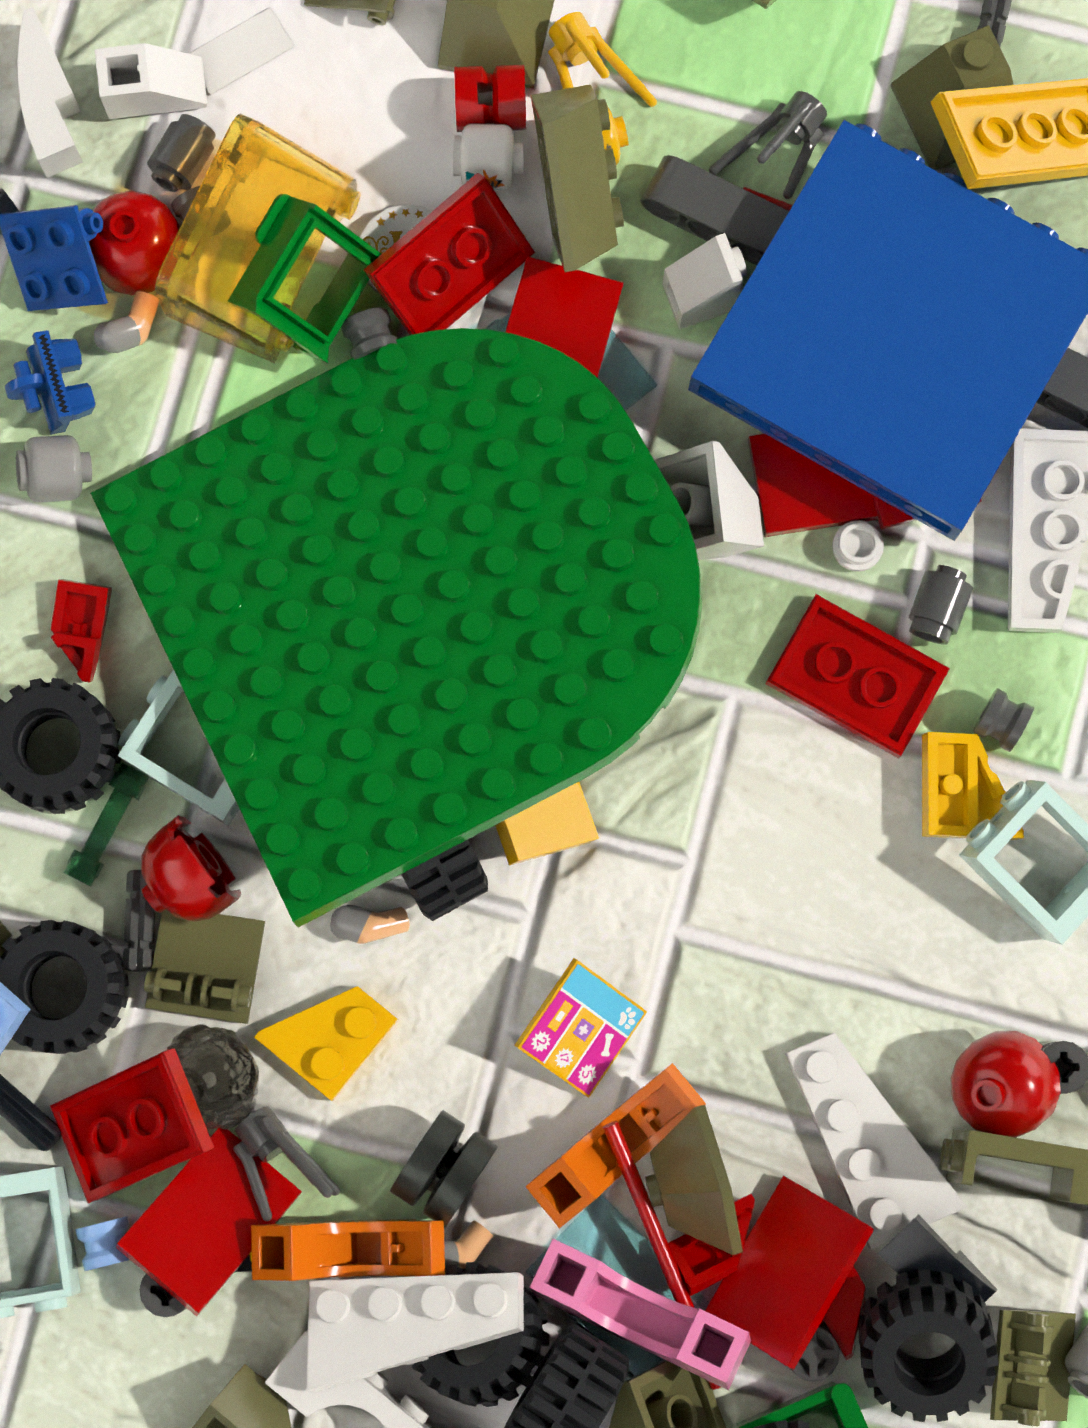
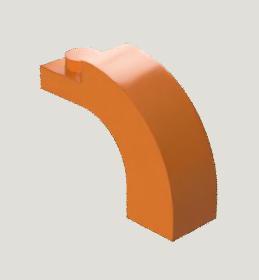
(590, 1164)
(348, 1249)

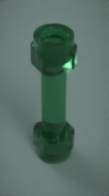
(127, 784)

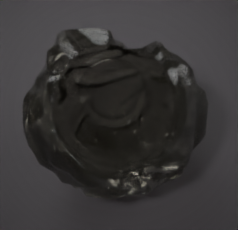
(218, 1073)

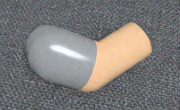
(128, 330)
(367, 926)
(468, 1246)

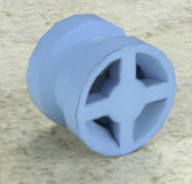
(101, 1243)

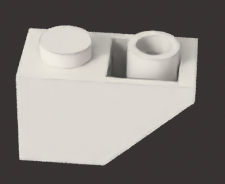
(148, 80)
(705, 282)

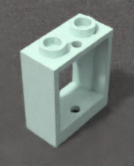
(138, 735)
(988, 837)
(51, 1295)

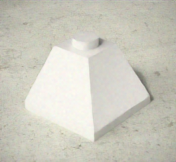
(715, 500)

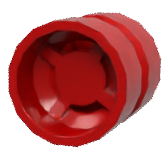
(508, 96)

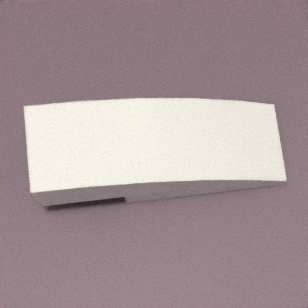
(45, 98)

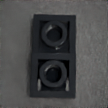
(922, 1249)

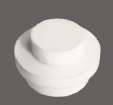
(858, 545)

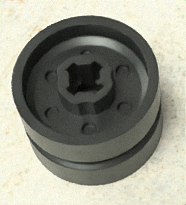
(443, 1168)

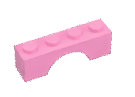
(640, 1316)

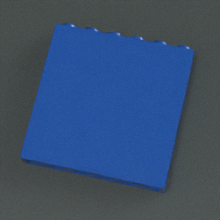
(898, 329)

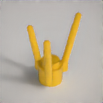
(578, 44)

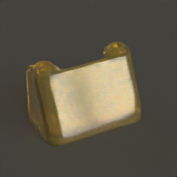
(221, 227)

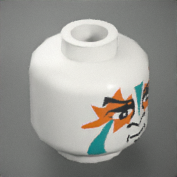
(488, 151)

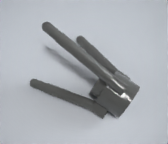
(794, 122)
(267, 1137)

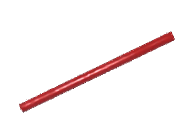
(648, 1216)

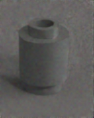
(181, 153)
(940, 604)

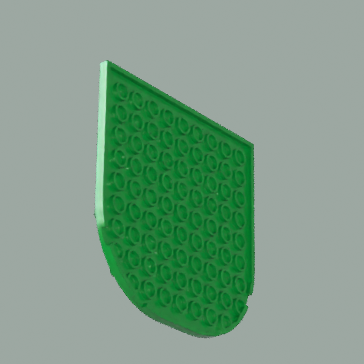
(412, 599)

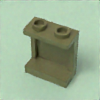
(1069, 1163)

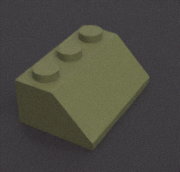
(577, 173)

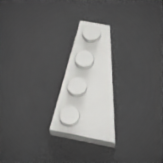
(1045, 525)
(870, 1147)
(397, 1321)

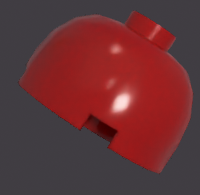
(132, 241)
(186, 874)
(1005, 1084)

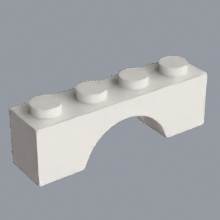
(368, 1393)

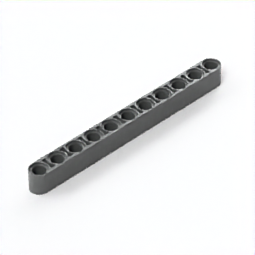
(714, 206)

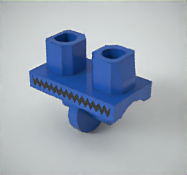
(47, 361)

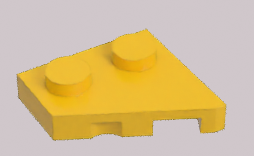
(957, 785)
(330, 1039)

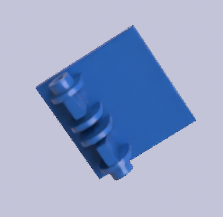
(54, 256)

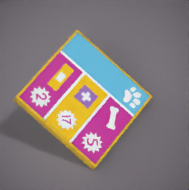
(580, 1028)

